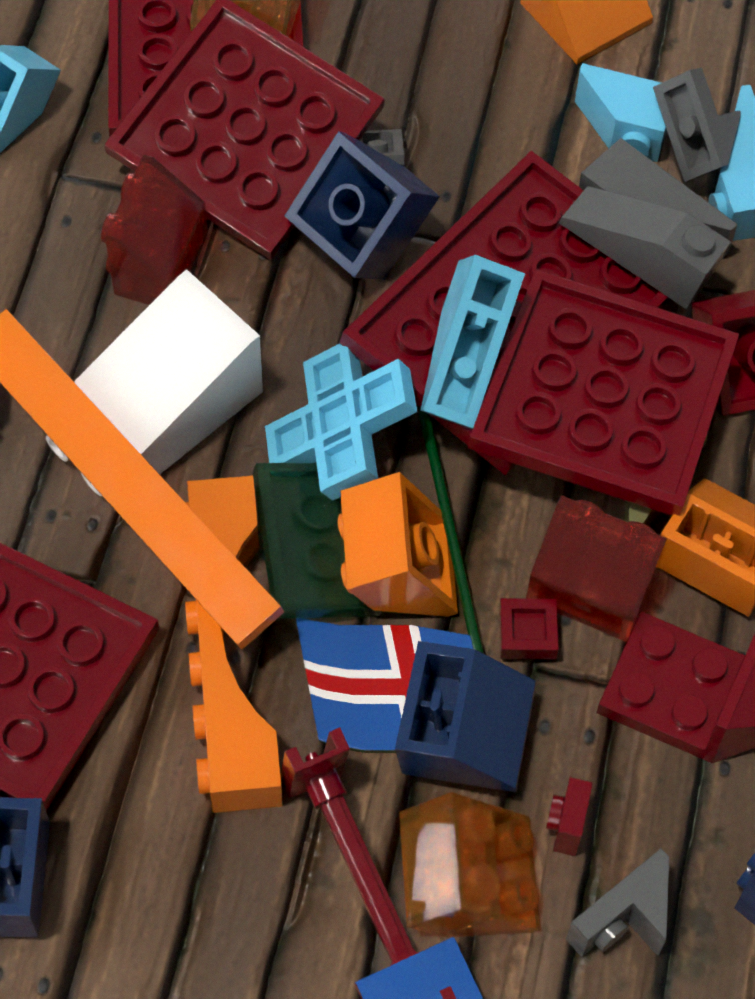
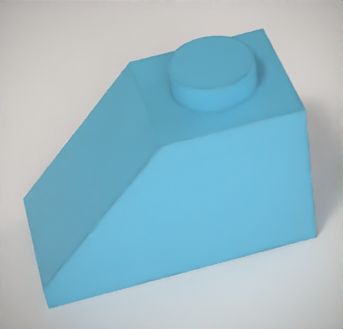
(24, 90)
(622, 108)

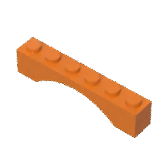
(241, 745)

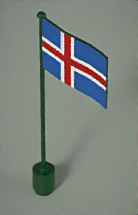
(364, 671)

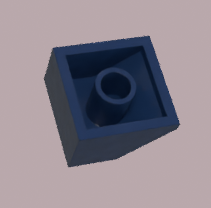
(361, 207)

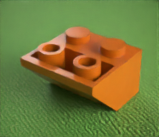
(714, 545)

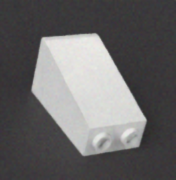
(175, 373)

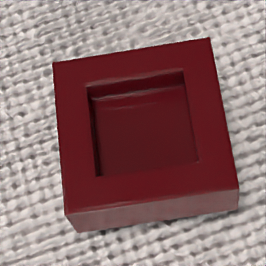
(528, 628)
(568, 816)

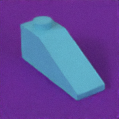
(736, 181)
(469, 338)

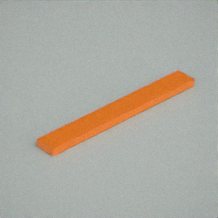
(133, 487)

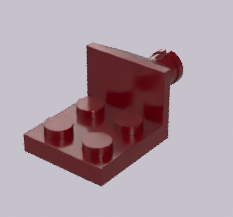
(683, 690)

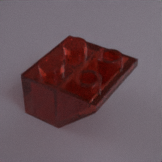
(152, 232)
(596, 567)

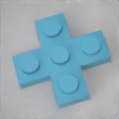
(341, 418)

